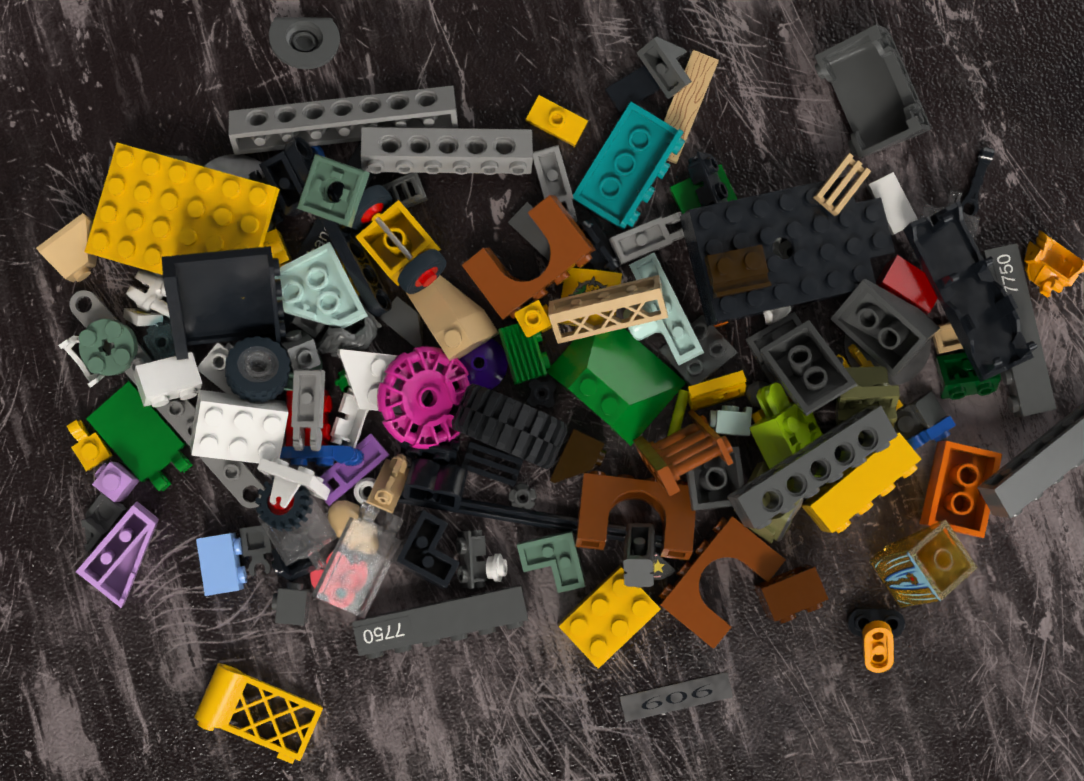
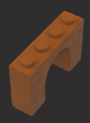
(567, 247)
(604, 492)
(731, 541)

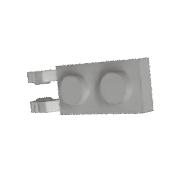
(553, 176)
(645, 238)
(308, 407)

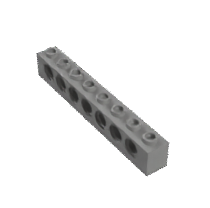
(339, 119)

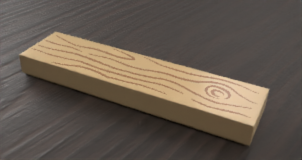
(688, 101)

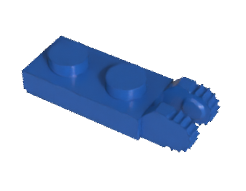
(325, 457)

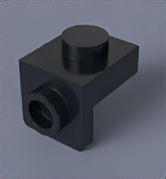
(292, 571)

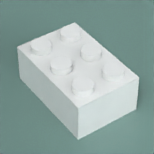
(237, 428)

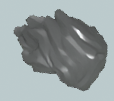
(354, 337)

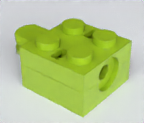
(783, 428)

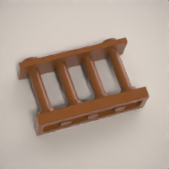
(682, 451)

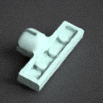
(675, 327)

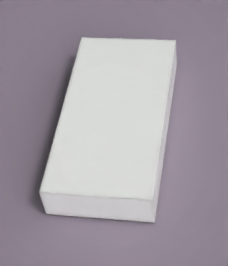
(895, 203)

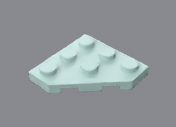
(320, 289)

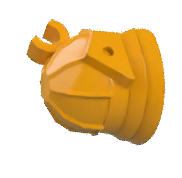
(1051, 265)

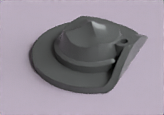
(304, 41)

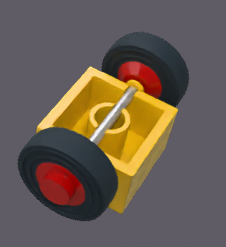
(397, 241)

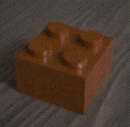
(791, 593)

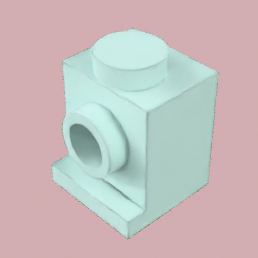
(731, 421)

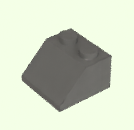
(714, 481)

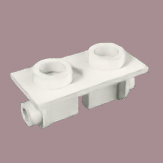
(348, 430)

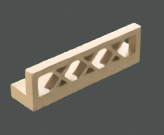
(605, 300)

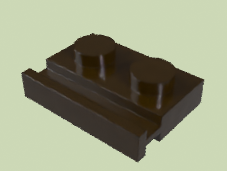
(737, 271)

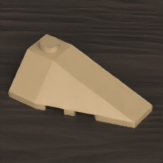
(453, 318)

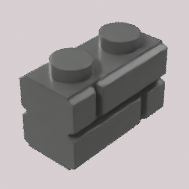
(639, 555)

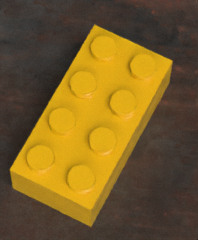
(860, 485)

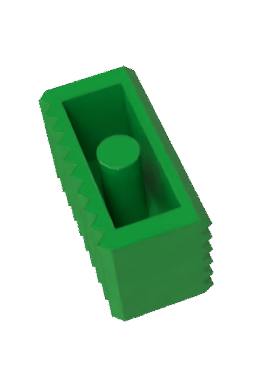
(523, 354)

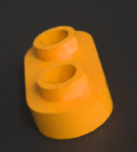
(878, 641)

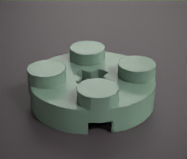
(114, 332)

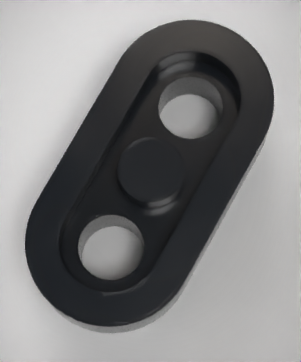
(874, 614)

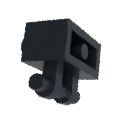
(281, 174)

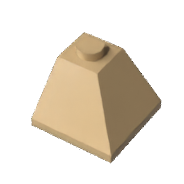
(67, 249)

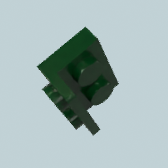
(960, 379)

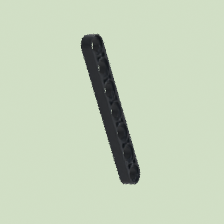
(343, 238)

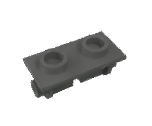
(471, 572)

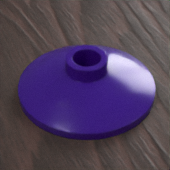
(494, 368)

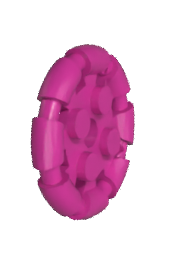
(410, 393)

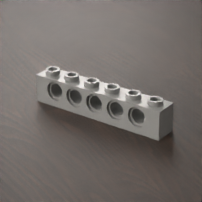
(437, 142)

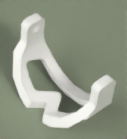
(67, 345)

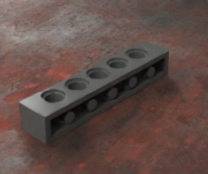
(748, 498)

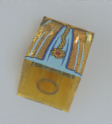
(924, 565)

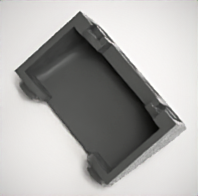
(873, 91)

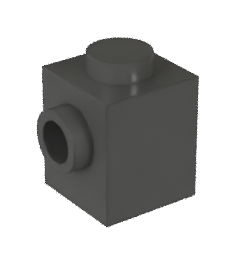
(291, 604)

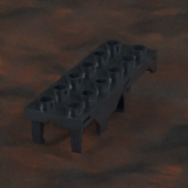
(969, 295)

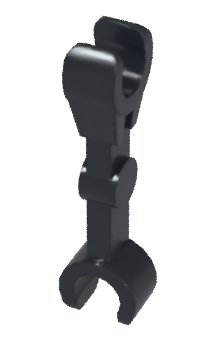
(984, 159)

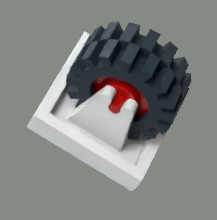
(287, 498)

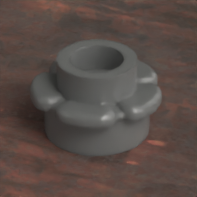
(522, 489)

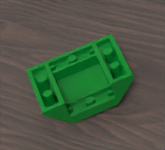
(617, 380)

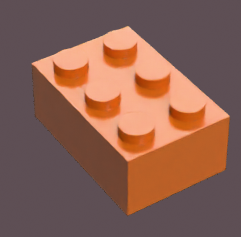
(953, 488)

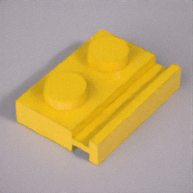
(717, 390)

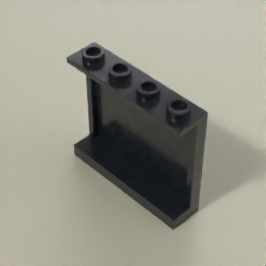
(208, 296)

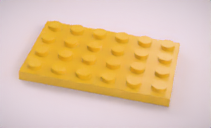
(173, 208)

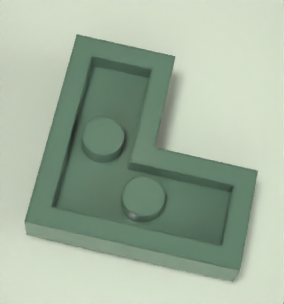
(560, 554)

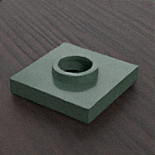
(320, 177)

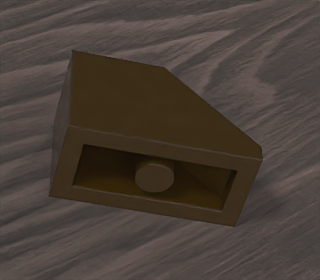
(578, 456)

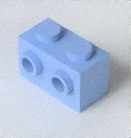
(221, 563)

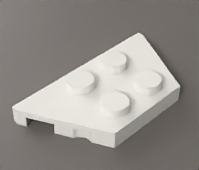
(366, 371)

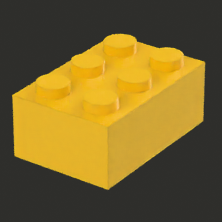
(608, 617)

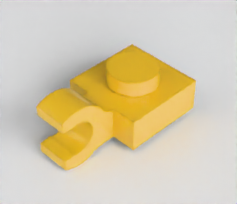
(90, 448)

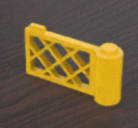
(223, 696)

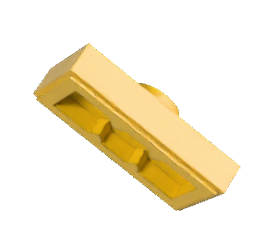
(556, 120)

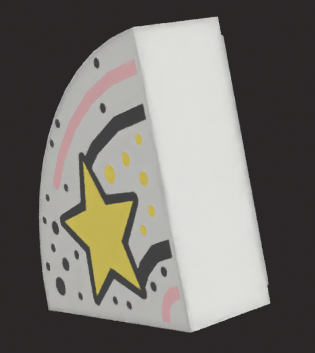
(142, 318)

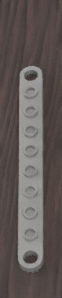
(179, 413)

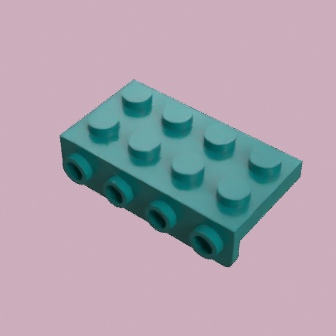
(629, 166)

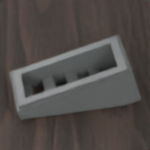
(403, 182)

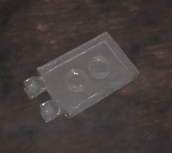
(359, 561)

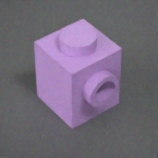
(115, 481)

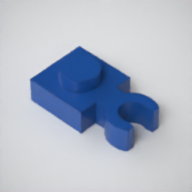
(936, 432)

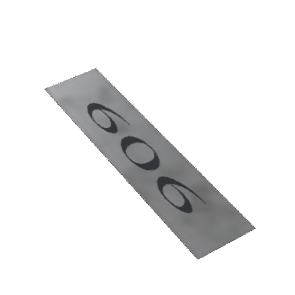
(676, 697)

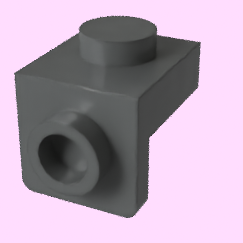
(300, 350)

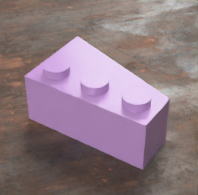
(119, 555)

